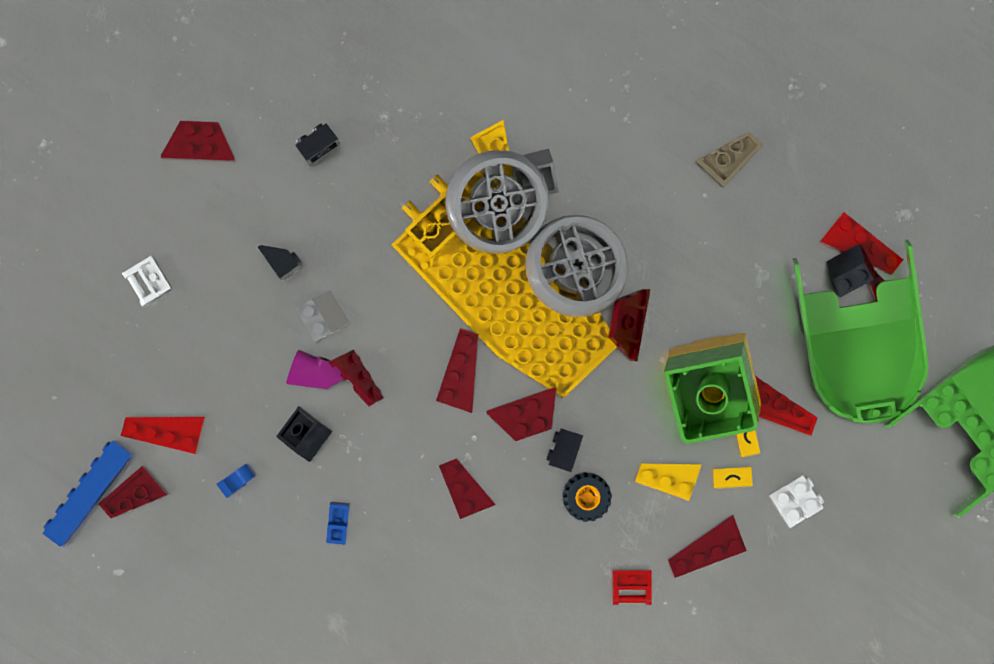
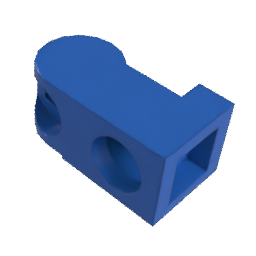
(236, 481)

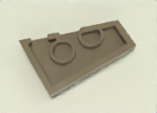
(730, 158)

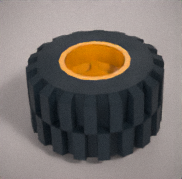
(587, 496)

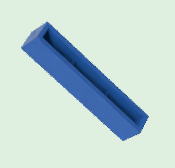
(87, 494)

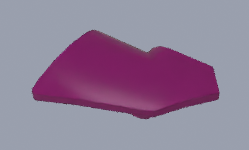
(312, 371)

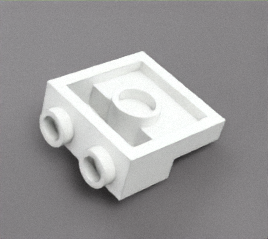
(797, 500)

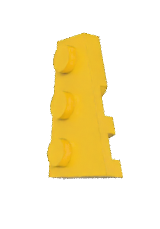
(493, 139)
(669, 478)

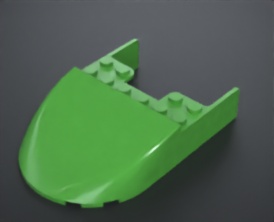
(870, 355)
(967, 398)

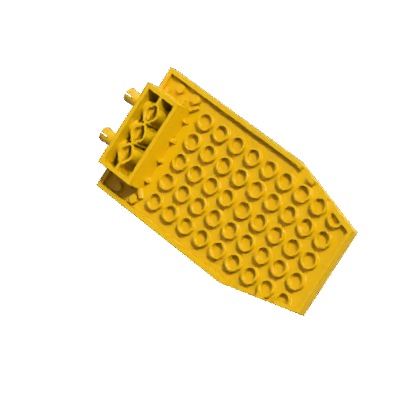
(497, 300)

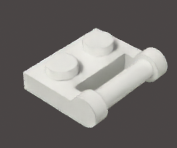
(152, 277)

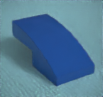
(337, 523)

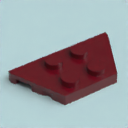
(198, 142)
(628, 322)
(526, 415)

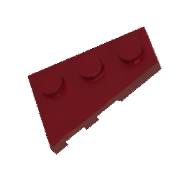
(356, 373)
(464, 490)
(132, 493)

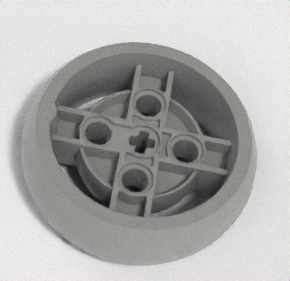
(531, 195)
(587, 298)

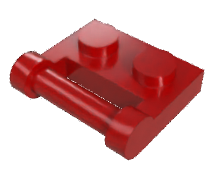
(632, 581)

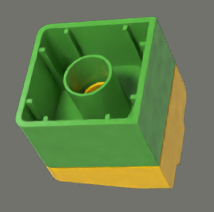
(713, 388)

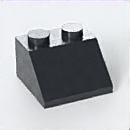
(317, 143)
(281, 260)
(851, 270)
(304, 434)
(565, 449)

